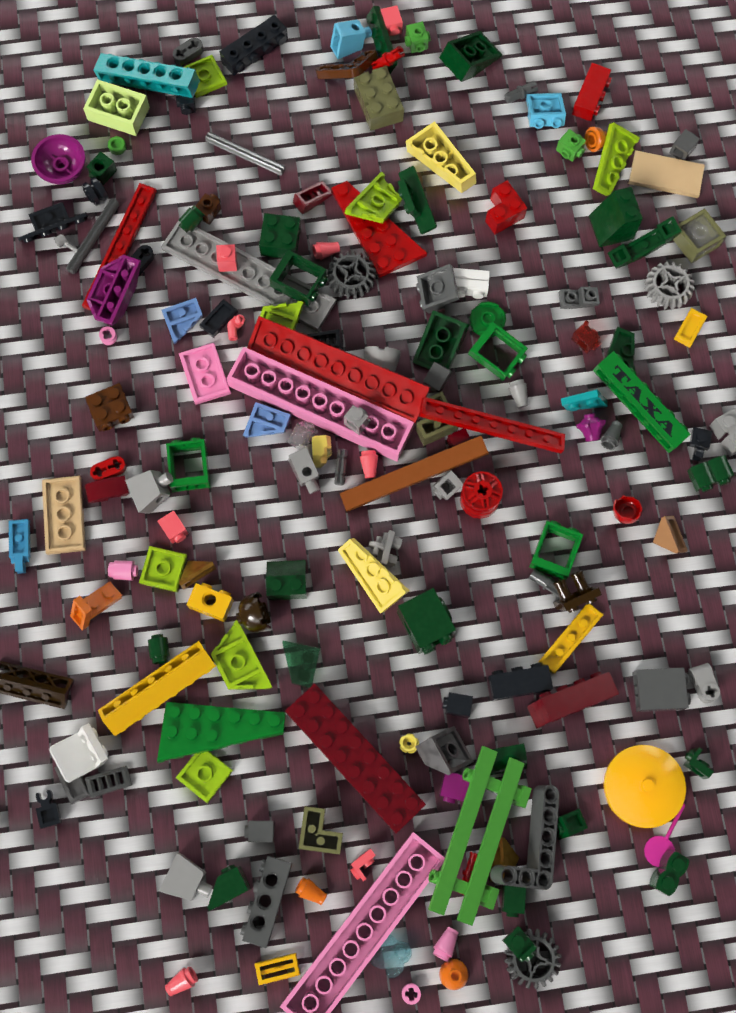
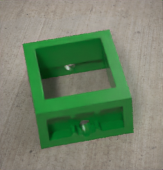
(506, 338)
(188, 483)
(551, 568)

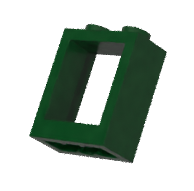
(290, 259)

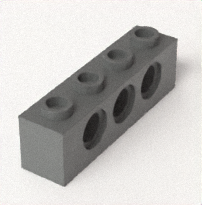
(250, 932)

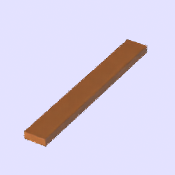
(414, 473)

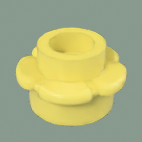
(408, 738)

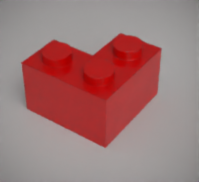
(507, 210)

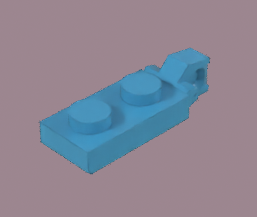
(19, 544)

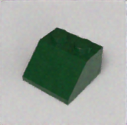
(286, 580)
(228, 886)

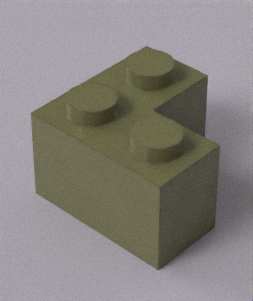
(431, 430)
(313, 835)

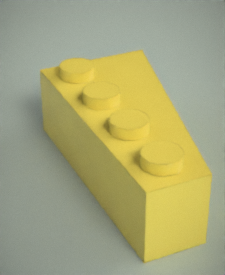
(442, 157)

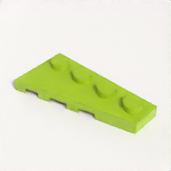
(615, 152)

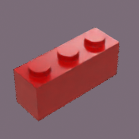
(592, 92)

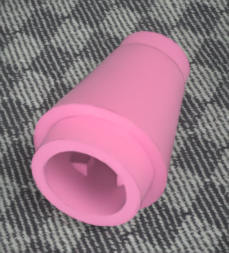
(445, 945)

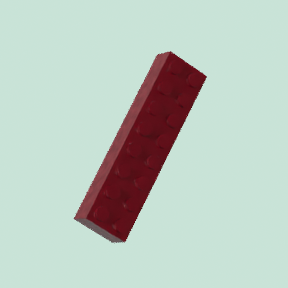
(355, 758)

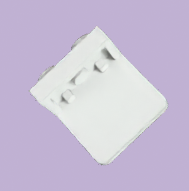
(79, 753)

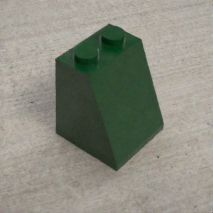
(616, 218)

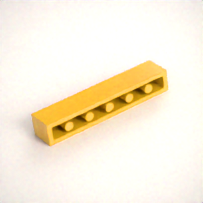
(156, 688)

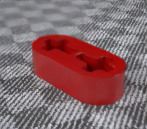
(106, 465)

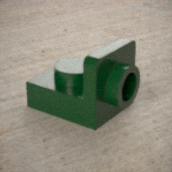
(699, 766)
(570, 824)
(520, 944)

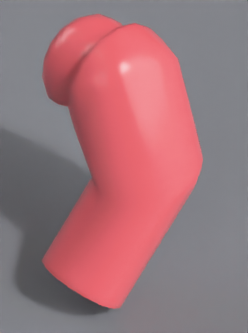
(233, 325)

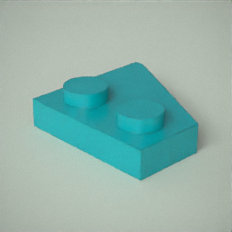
(585, 400)

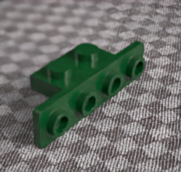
(415, 200)

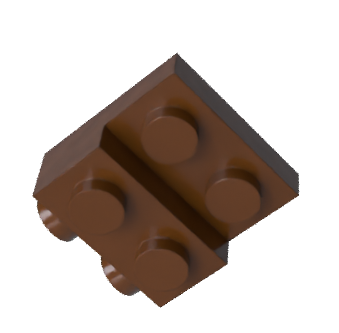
(109, 407)

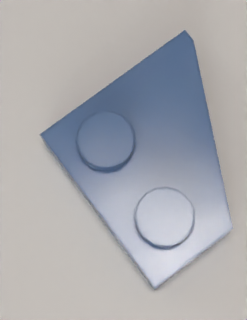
(182, 318)
(266, 421)

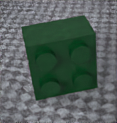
(279, 235)

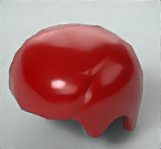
(627, 509)

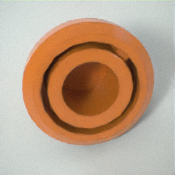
(595, 138)
(453, 974)

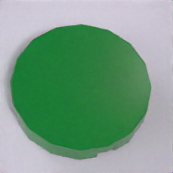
(484, 314)

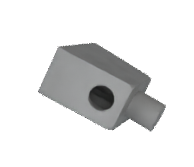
(301, 462)
(149, 489)
(185, 879)

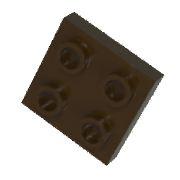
(571, 601)

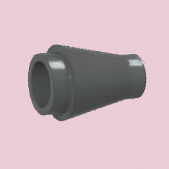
(612, 436)

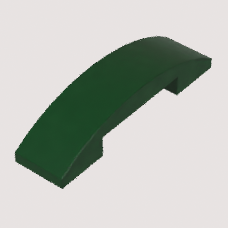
(645, 244)

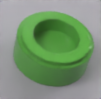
(117, 145)

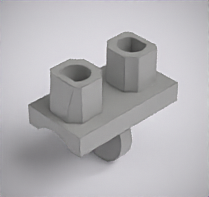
(382, 548)

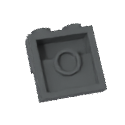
(437, 288)

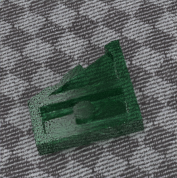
(301, 662)

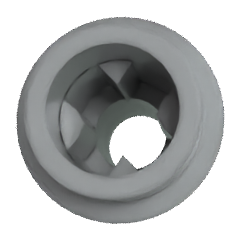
(519, 392)

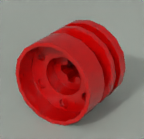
(476, 503)

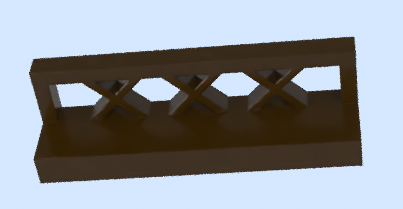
(30, 689)

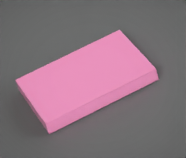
(204, 373)

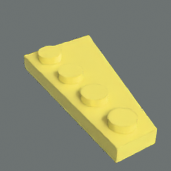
(376, 580)

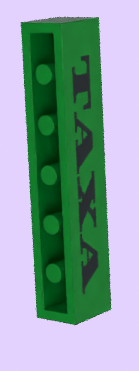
(641, 402)

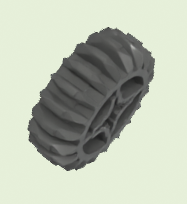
(341, 267)
(532, 967)

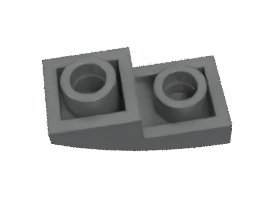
(580, 298)

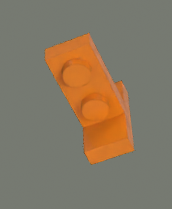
(85, 609)

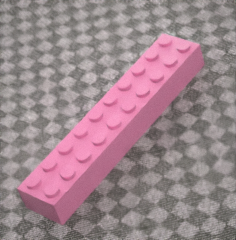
(318, 403)
(365, 929)

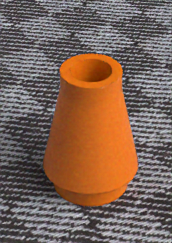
(310, 891)

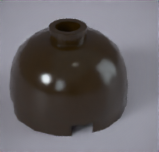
(253, 613)

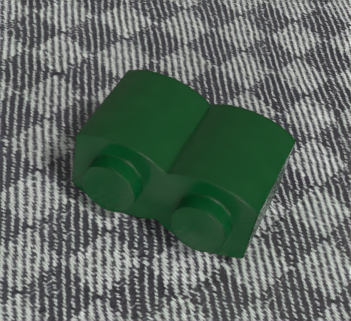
(711, 473)
(671, 867)

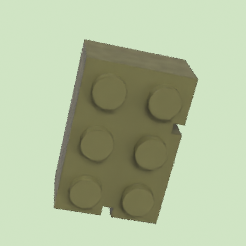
(378, 98)

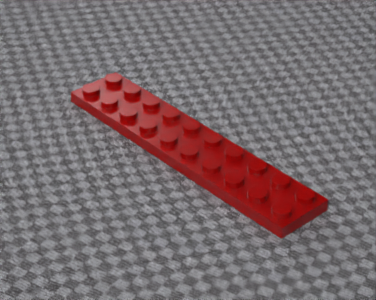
(339, 368)

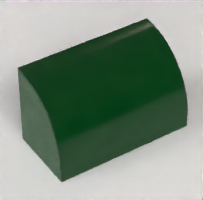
(515, 751)

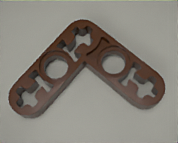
(348, 70)

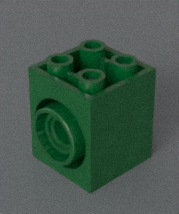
(427, 621)

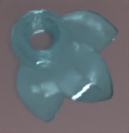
(388, 956)

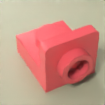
(364, 860)

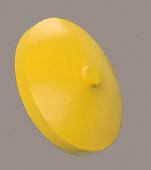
(644, 786)

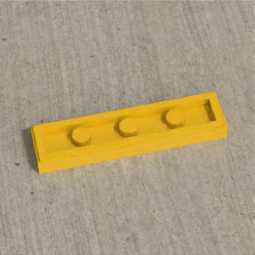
(571, 638)

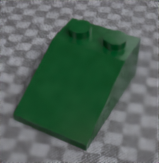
(469, 55)
(440, 340)

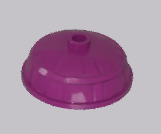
(56, 152)

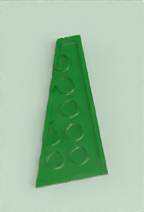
(205, 728)

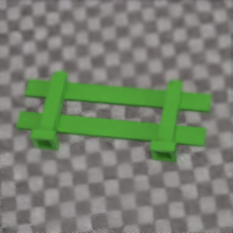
(508, 794)

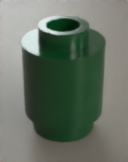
(191, 219)
(158, 649)

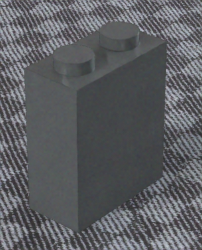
(661, 689)

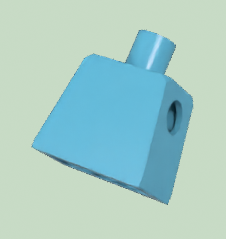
(348, 37)

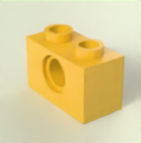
(218, 610)

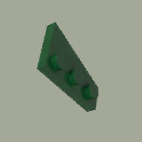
(623, 344)

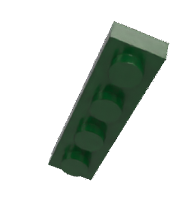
(380, 33)

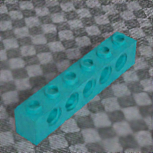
(147, 75)

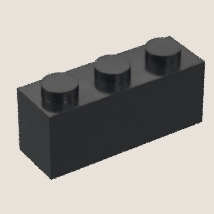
(520, 682)

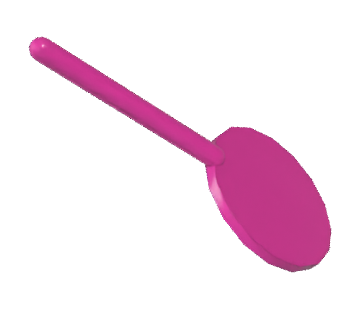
(658, 845)

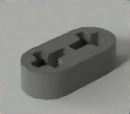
(188, 51)

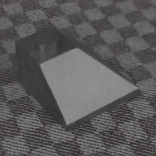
(445, 752)

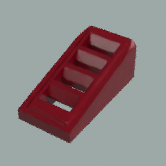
(303, 204)

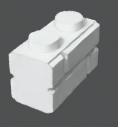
(471, 282)

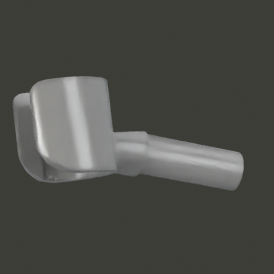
(60, 240)

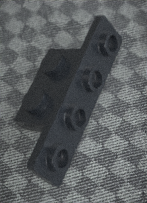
(50, 219)

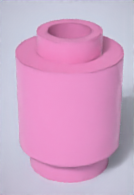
(122, 570)

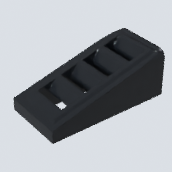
(331, 335)

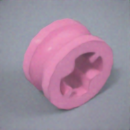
(109, 341)
(406, 998)

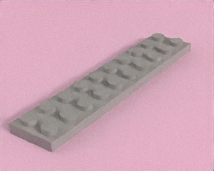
(251, 277)

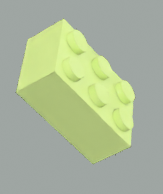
(116, 107)

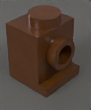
(211, 210)

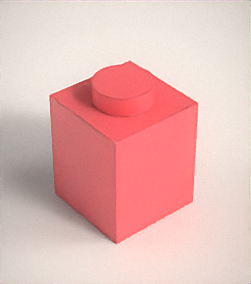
(392, 20)
(226, 258)
(173, 527)

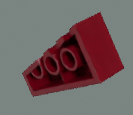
(572, 699)

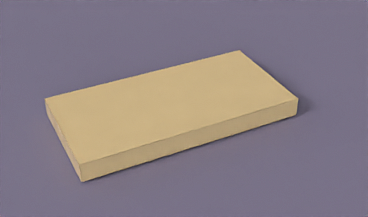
(666, 174)
(63, 515)

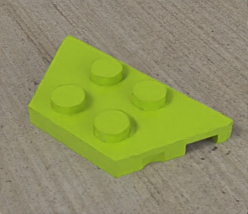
(375, 201)
(284, 313)
(239, 662)

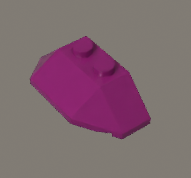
(114, 289)

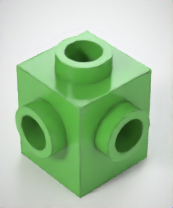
(417, 37)
(571, 145)

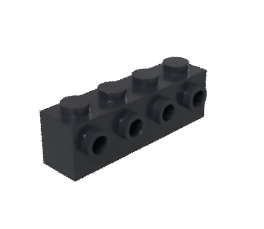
(254, 45)

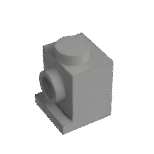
(356, 419)
(453, 482)

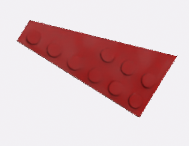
(383, 243)

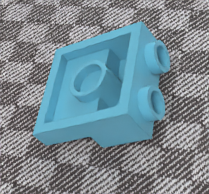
(545, 110)

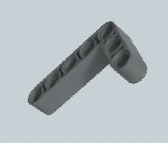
(537, 846)

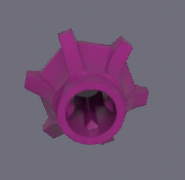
(591, 427)

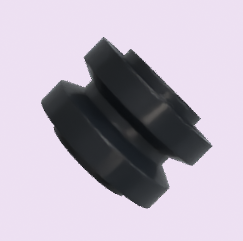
(95, 191)

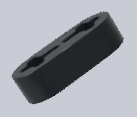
(145, 260)

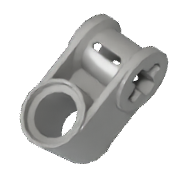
(704, 680)

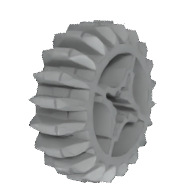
(666, 294)

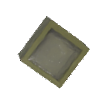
(699, 236)

